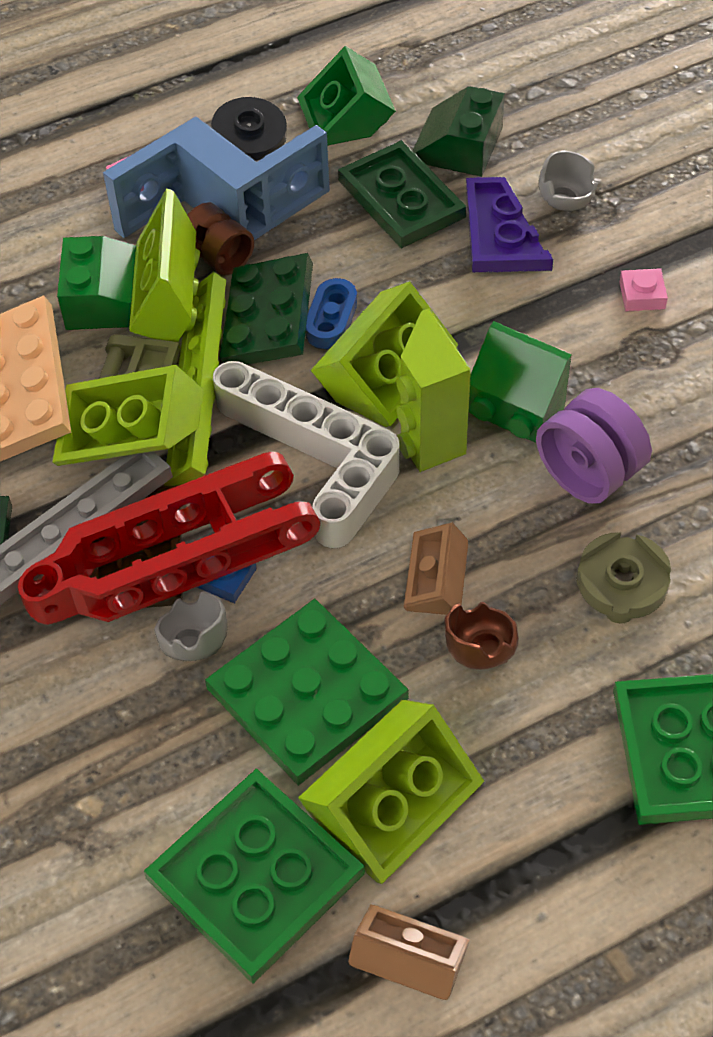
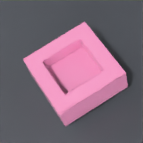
(643, 289)

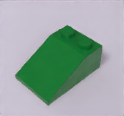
(96, 282)

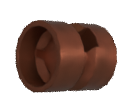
(220, 239)

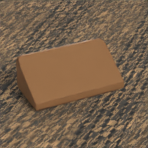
(436, 570)
(408, 952)

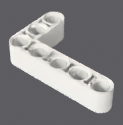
(358, 448)

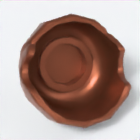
(480, 636)

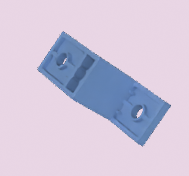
(211, 169)

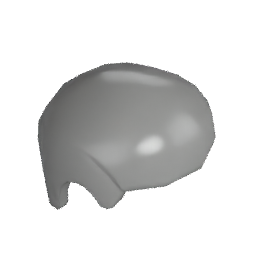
(567, 181)
(193, 629)

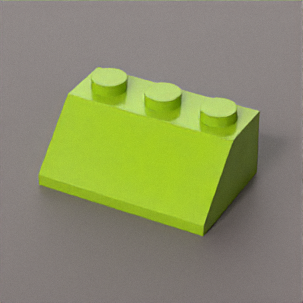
(165, 273)
(367, 358)
(433, 396)
(129, 414)
(393, 788)

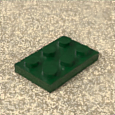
(402, 194)
(267, 310)

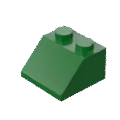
(347, 99)
(518, 381)

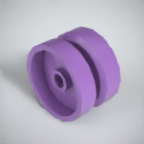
(593, 445)

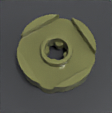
(620, 598)

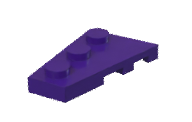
(498, 230)

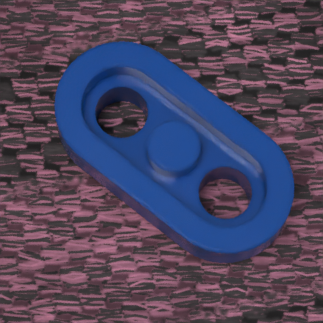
(325, 317)

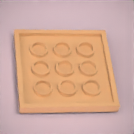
(30, 379)

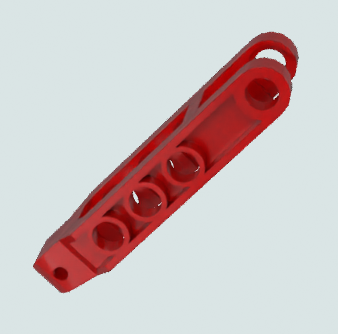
(213, 499)

